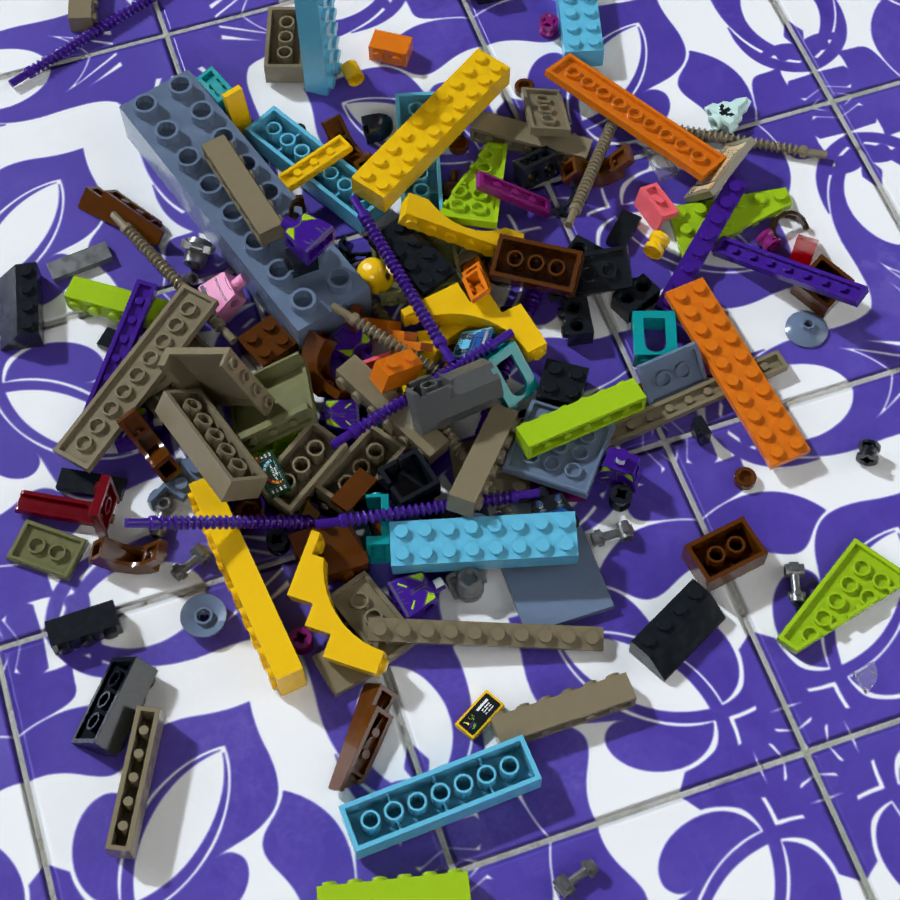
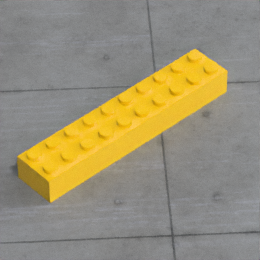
(430, 130)
(249, 593)

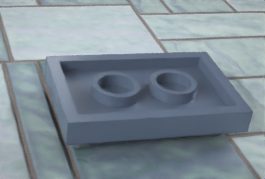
(672, 373)

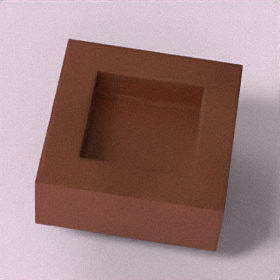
(359, 310)

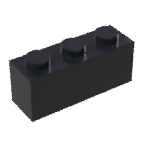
(84, 627)

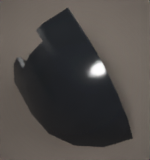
(376, 127)
(360, 532)

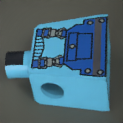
(470, 339)

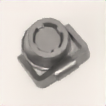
(196, 252)
(468, 586)

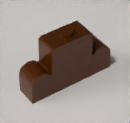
(341, 551)

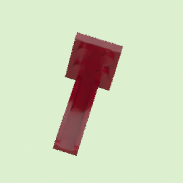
(95, 514)

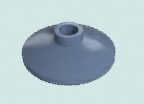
(806, 336)
(201, 606)

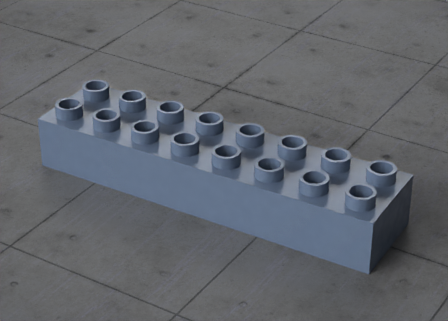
(168, 133)

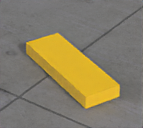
(237, 108)

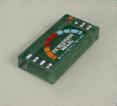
(277, 482)

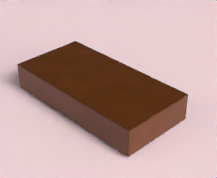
(354, 490)

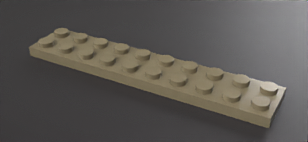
(134, 378)

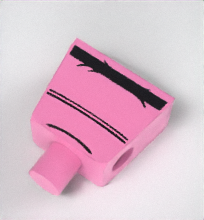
(227, 291)

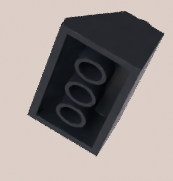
(21, 308)
(677, 630)
(114, 706)

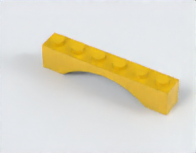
(424, 217)

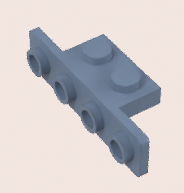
(177, 486)

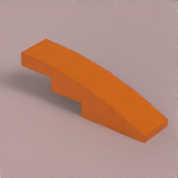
(476, 279)
(394, 328)

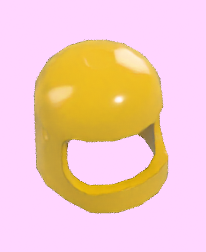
(374, 274)

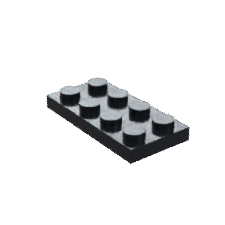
(418, 258)
(603, 272)

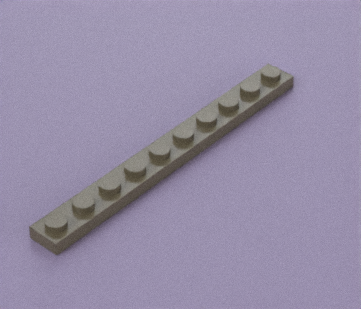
(685, 403)
(485, 634)

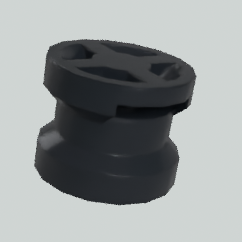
(868, 452)
(620, 503)
(277, 548)

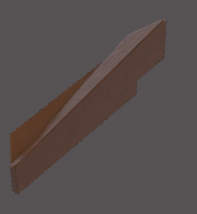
(103, 203)
(364, 736)

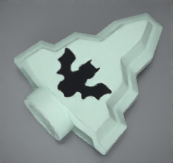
(727, 114)

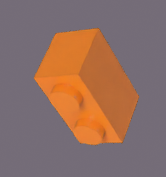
(390, 48)
(395, 370)

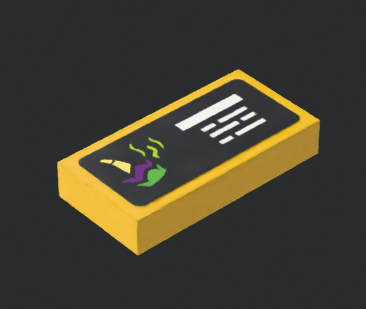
(479, 715)

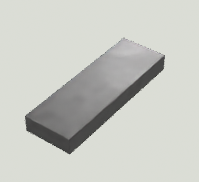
(79, 262)

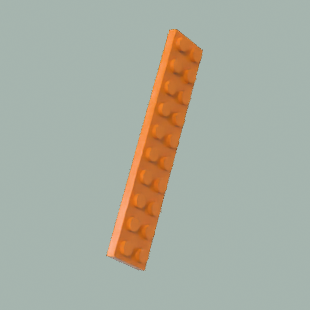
(635, 116)
(737, 374)

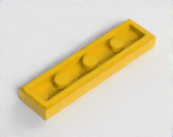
(315, 163)

